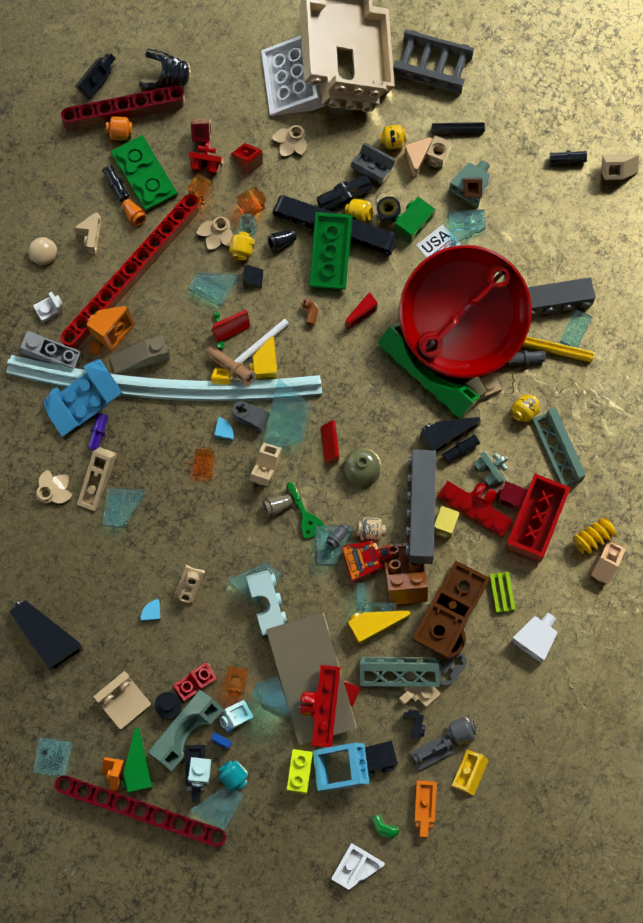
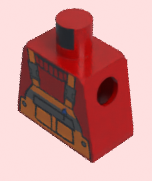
(364, 559)

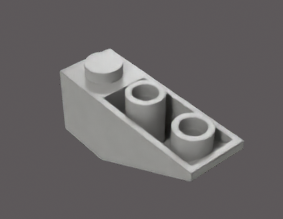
(48, 351)

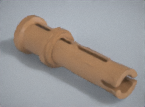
(236, 369)

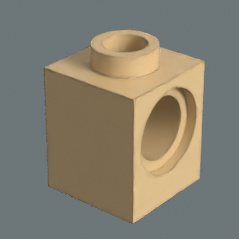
(438, 145)

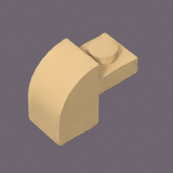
(266, 464)

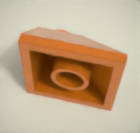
(111, 325)

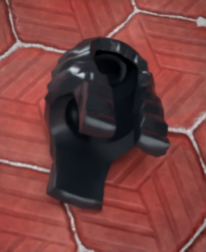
(174, 71)

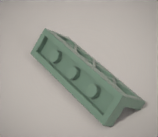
(565, 444)
(403, 664)

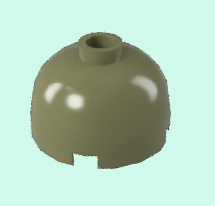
(362, 467)

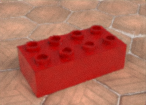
(537, 517)

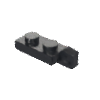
(95, 75)
(194, 751)

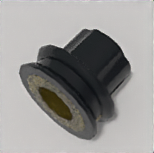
(388, 204)

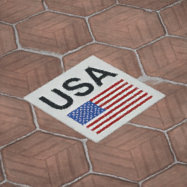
(435, 241)

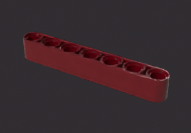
(114, 104)

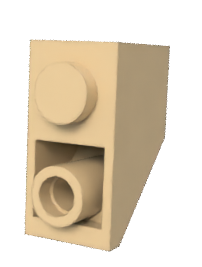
(619, 165)

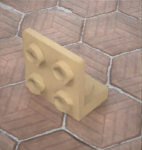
(122, 700)

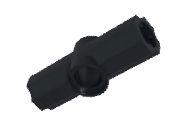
(344, 193)

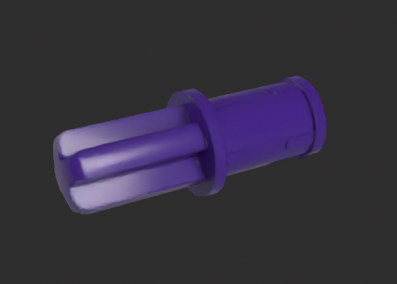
(98, 431)

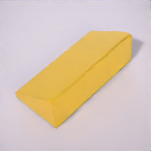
(470, 772)

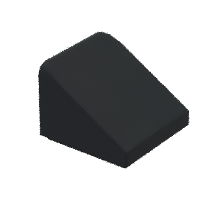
(252, 276)

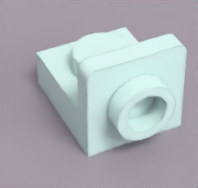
(235, 716)
(199, 772)

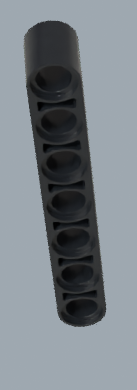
(361, 235)

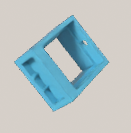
(358, 767)

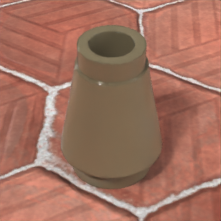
(275, 505)

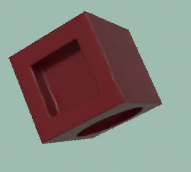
(201, 130)
(511, 495)

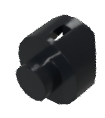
(168, 705)

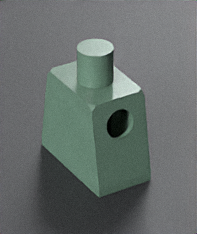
(471, 170)

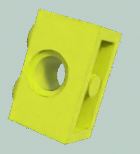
(299, 771)

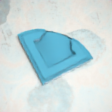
(224, 430)
(151, 611)

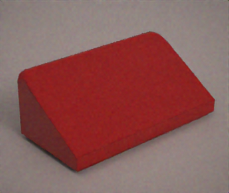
(231, 326)
(330, 442)

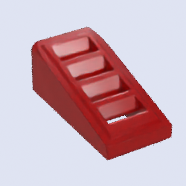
(363, 310)

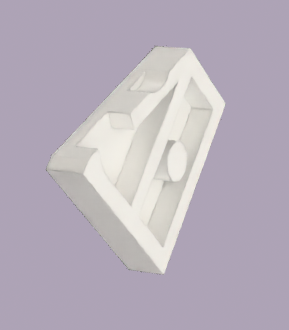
(355, 867)

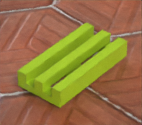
(509, 589)

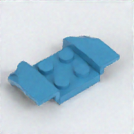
(82, 398)

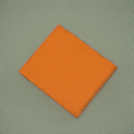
(94, 347)

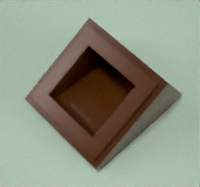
(472, 187)

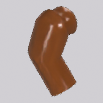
(311, 309)

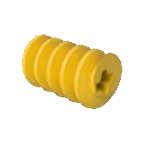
(594, 535)

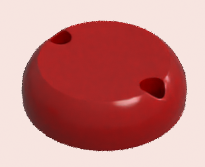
(465, 311)

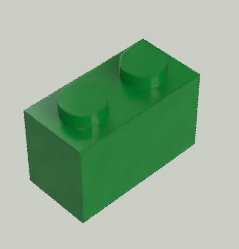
(414, 219)

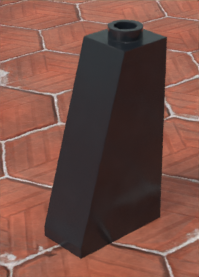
(47, 638)

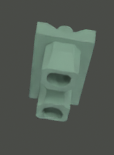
(496, 475)

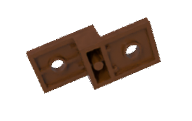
(451, 609)

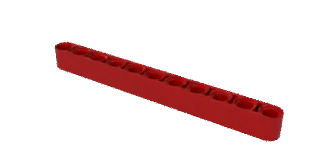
(133, 263)

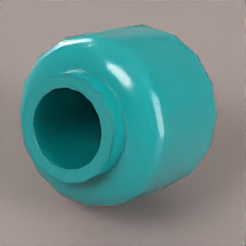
(233, 775)

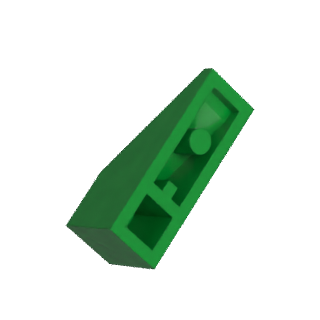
(136, 769)

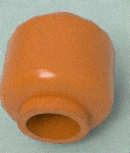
(119, 128)

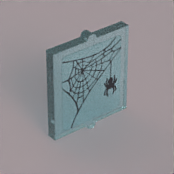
(52, 757)

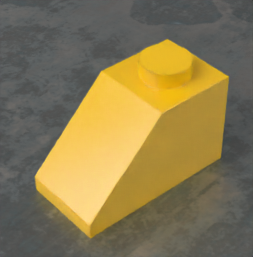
(265, 361)

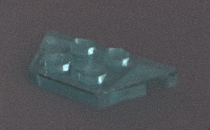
(287, 417)

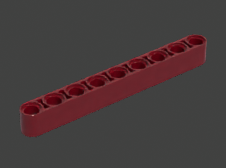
(133, 804)

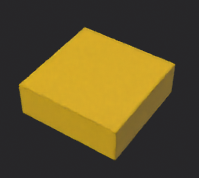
(221, 376)

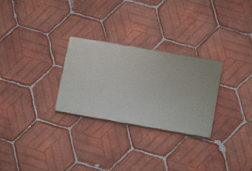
(298, 652)

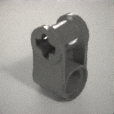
(252, 416)

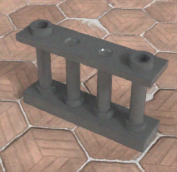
(429, 77)

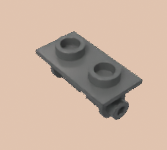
(432, 752)

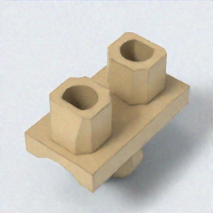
(189, 584)

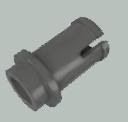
(334, 540)

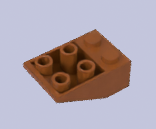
(404, 580)

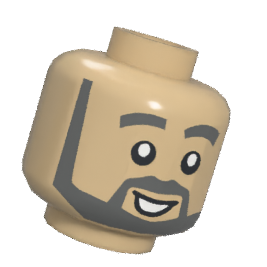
(370, 529)

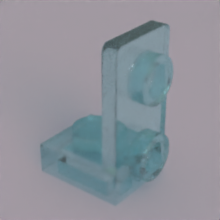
(363, 595)

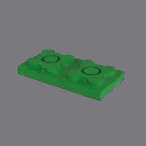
(144, 173)
(331, 250)

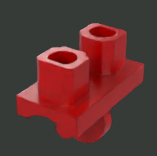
(197, 158)

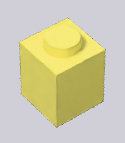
(445, 522)

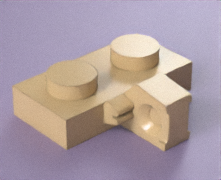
(425, 695)

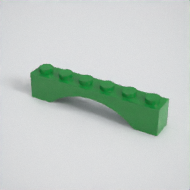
(455, 396)

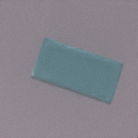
(576, 329)

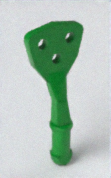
(306, 516)

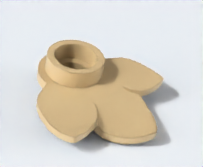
(290, 143)
(215, 235)
(55, 486)

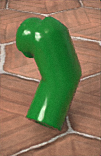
(384, 829)

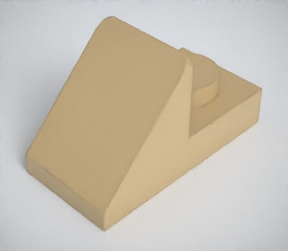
(90, 229)
(485, 386)

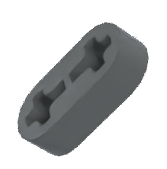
(455, 672)

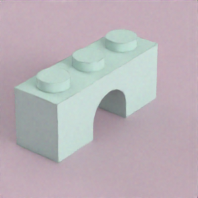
(263, 585)

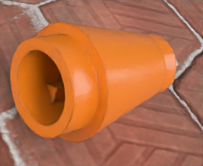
(134, 212)

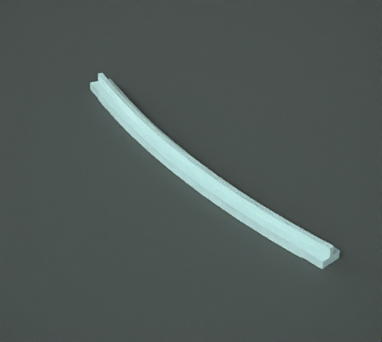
(165, 388)

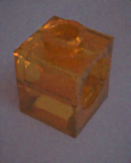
(202, 188)
(251, 201)
(236, 672)

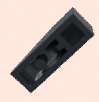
(446, 432)

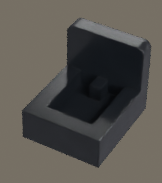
(418, 729)

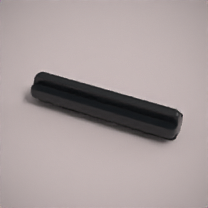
(458, 127)

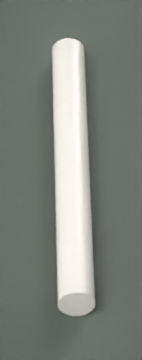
(256, 346)

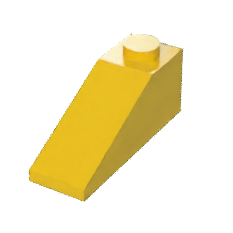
(374, 623)

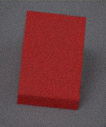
(248, 157)

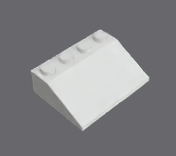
(285, 80)

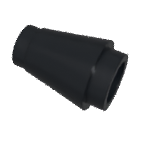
(281, 239)

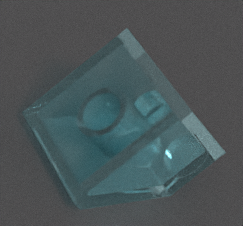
(271, 697)

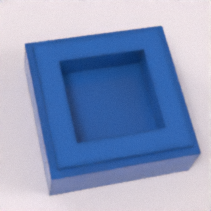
(221, 741)

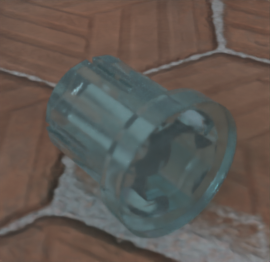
(246, 219)

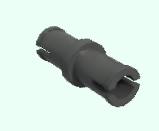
(528, 357)

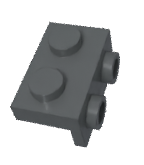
(373, 163)

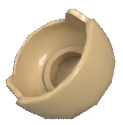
(42, 251)

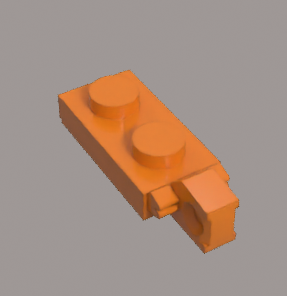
(425, 806)

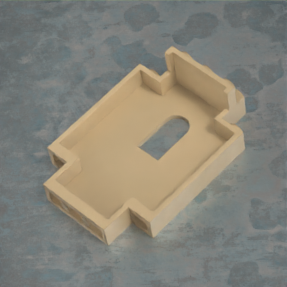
(352, 27)

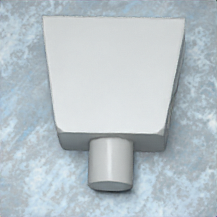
(537, 637)

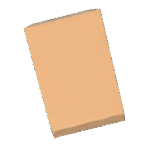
(416, 154)

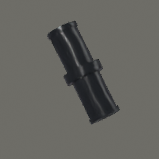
(568, 157)
(115, 183)
(461, 449)

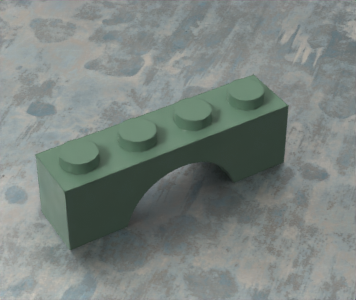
(198, 712)

